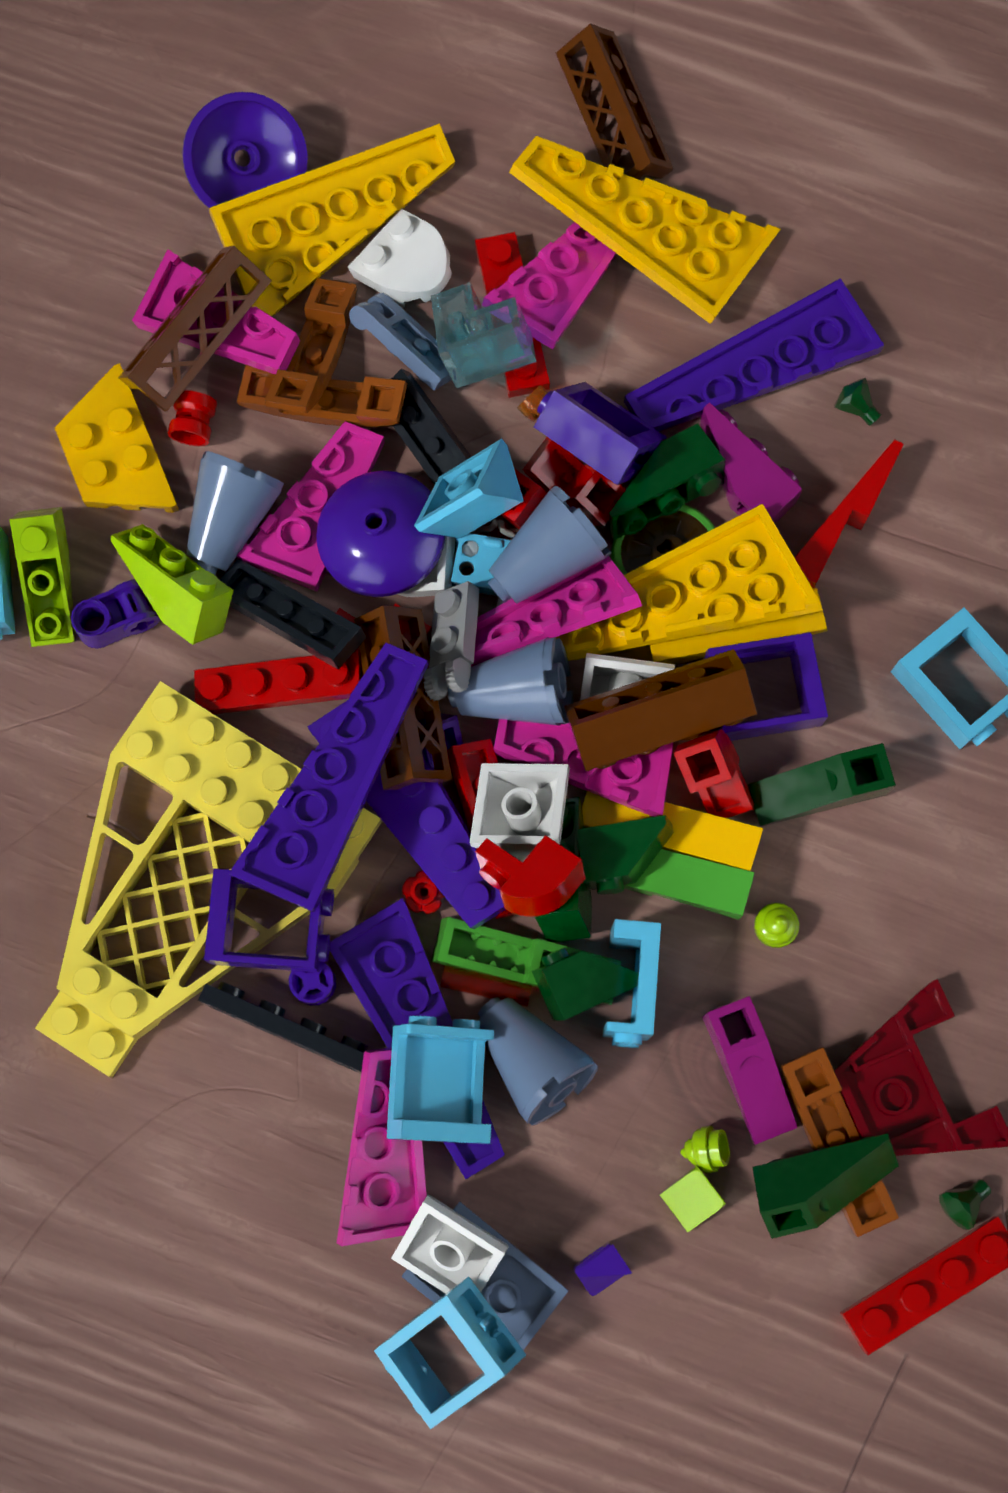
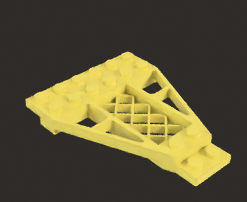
(226, 781)

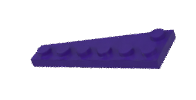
(786, 348)
(316, 814)
(435, 838)
(394, 982)

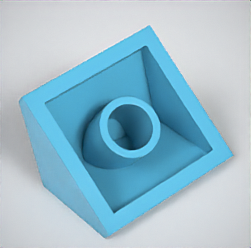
(471, 494)

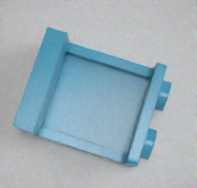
(645, 939)
(437, 1081)

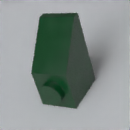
(621, 851)
(579, 982)

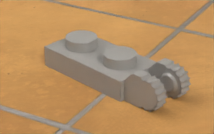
(452, 640)

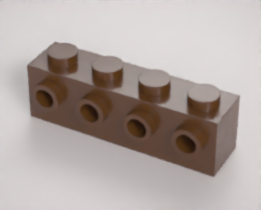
(661, 710)

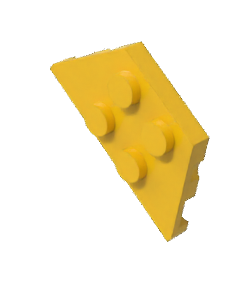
(113, 450)

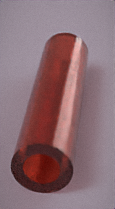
(485, 985)

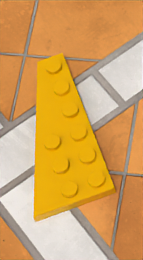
(320, 216)
(659, 230)

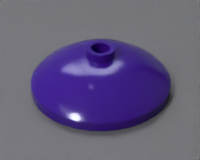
(246, 124)
(383, 558)

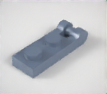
(402, 338)

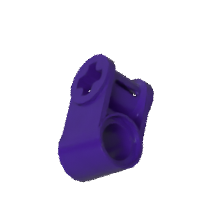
(117, 613)

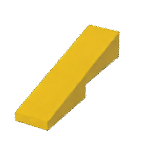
(695, 647)
(694, 831)

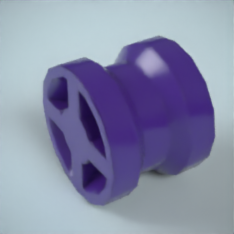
(302, 982)

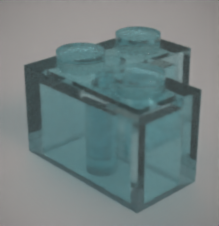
(479, 340)

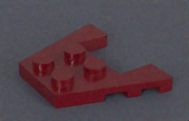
(894, 1092)

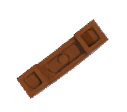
(319, 348)
(363, 404)
(829, 1124)

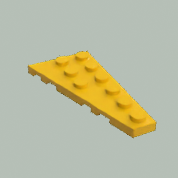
(706, 586)

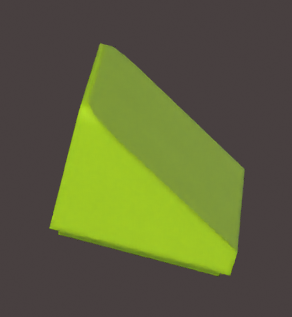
(692, 1199)

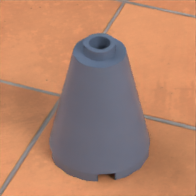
(227, 509)
(547, 549)
(519, 685)
(534, 1060)

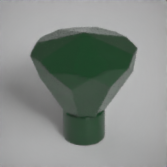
(856, 399)
(964, 1203)

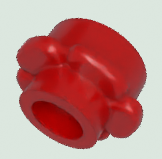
(418, 903)

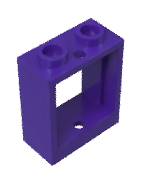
(597, 431)
(807, 681)
(222, 923)

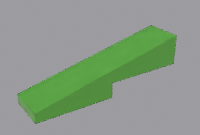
(696, 883)
(494, 951)

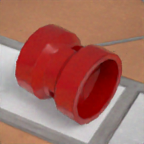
(192, 418)

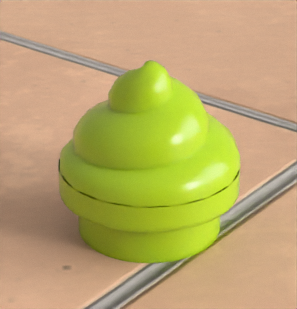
(776, 925)
(707, 1149)

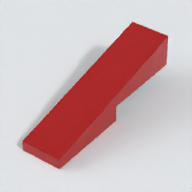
(852, 511)

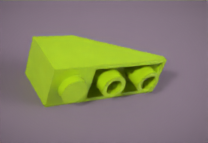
(44, 574)
(177, 587)

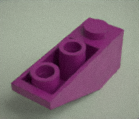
(749, 472)
(750, 1069)

